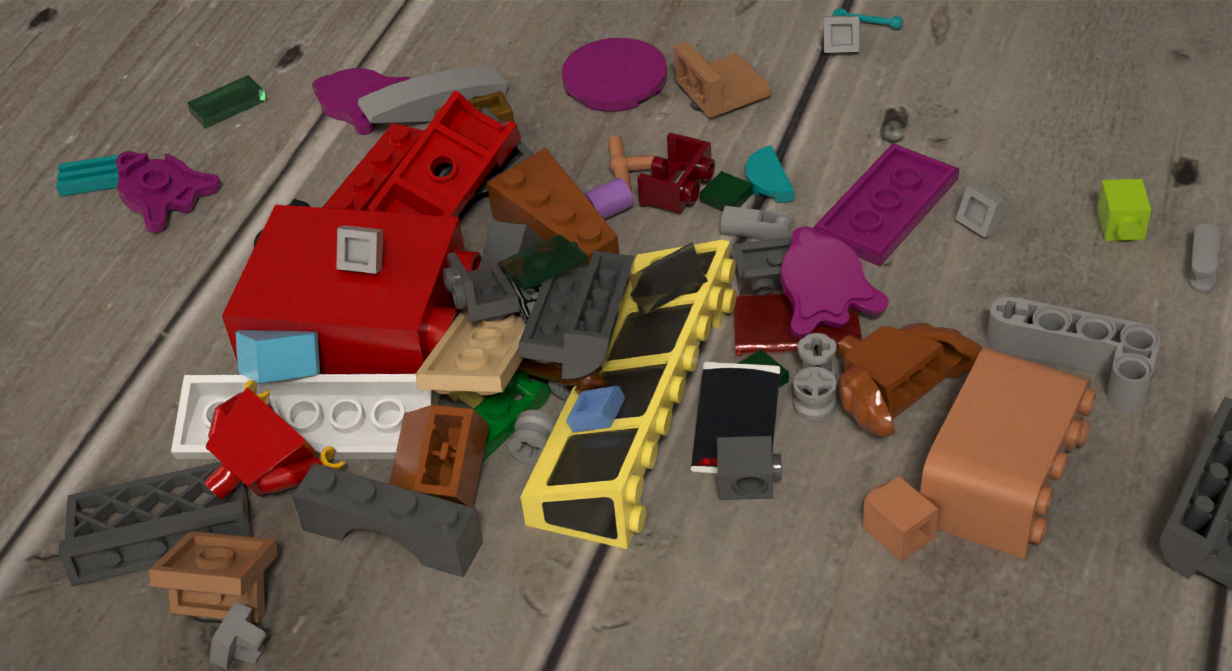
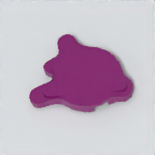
(341, 91)
(160, 186)
(823, 281)

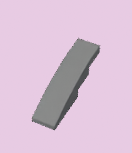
(420, 96)

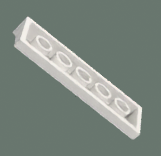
(346, 411)

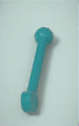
(895, 22)

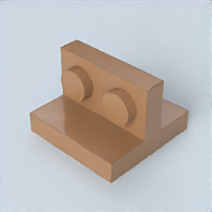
(212, 572)

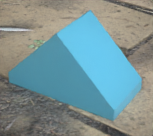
(277, 354)

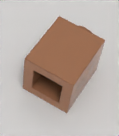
(899, 518)

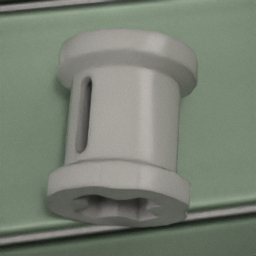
(826, 352)

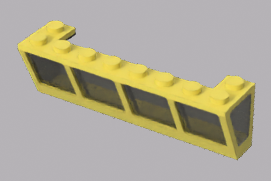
(594, 478)

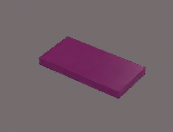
(887, 202)

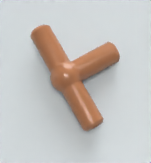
(621, 165)

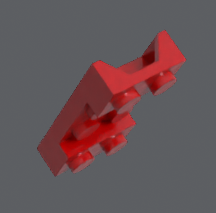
(457, 137)

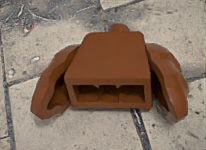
(898, 368)

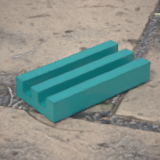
(87, 175)

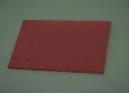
(765, 323)

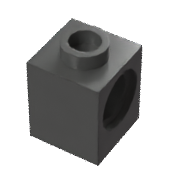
(747, 467)

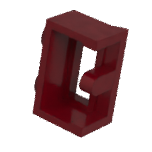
(683, 155)

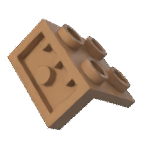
(718, 84)

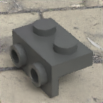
(759, 265)
(480, 292)

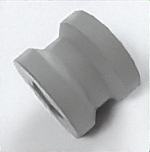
(814, 394)
(530, 435)

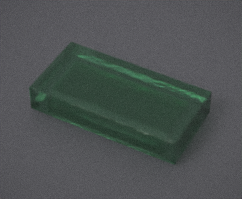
(226, 101)

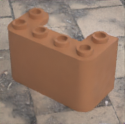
(1004, 449)

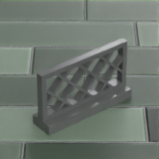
(138, 546)

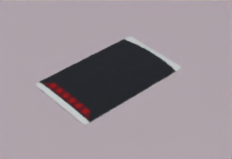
(733, 403)

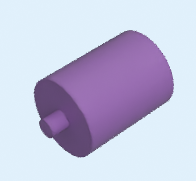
(611, 197)

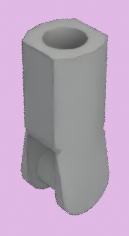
(756, 223)
(1205, 257)

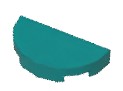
(768, 175)

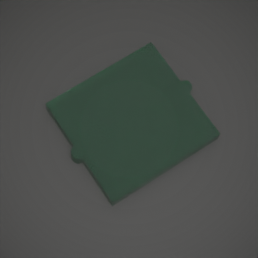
(542, 261)

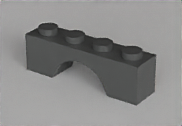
(433, 529)

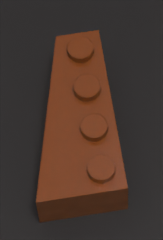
(550, 203)

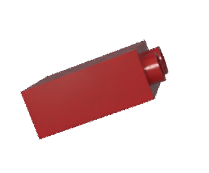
(361, 318)

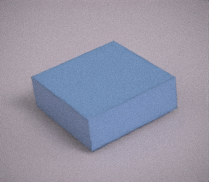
(595, 409)

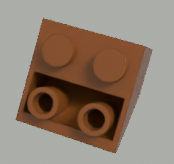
(440, 453)

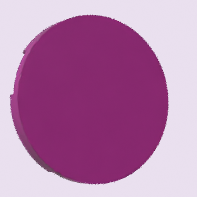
(614, 73)

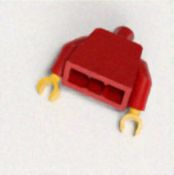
(258, 447)

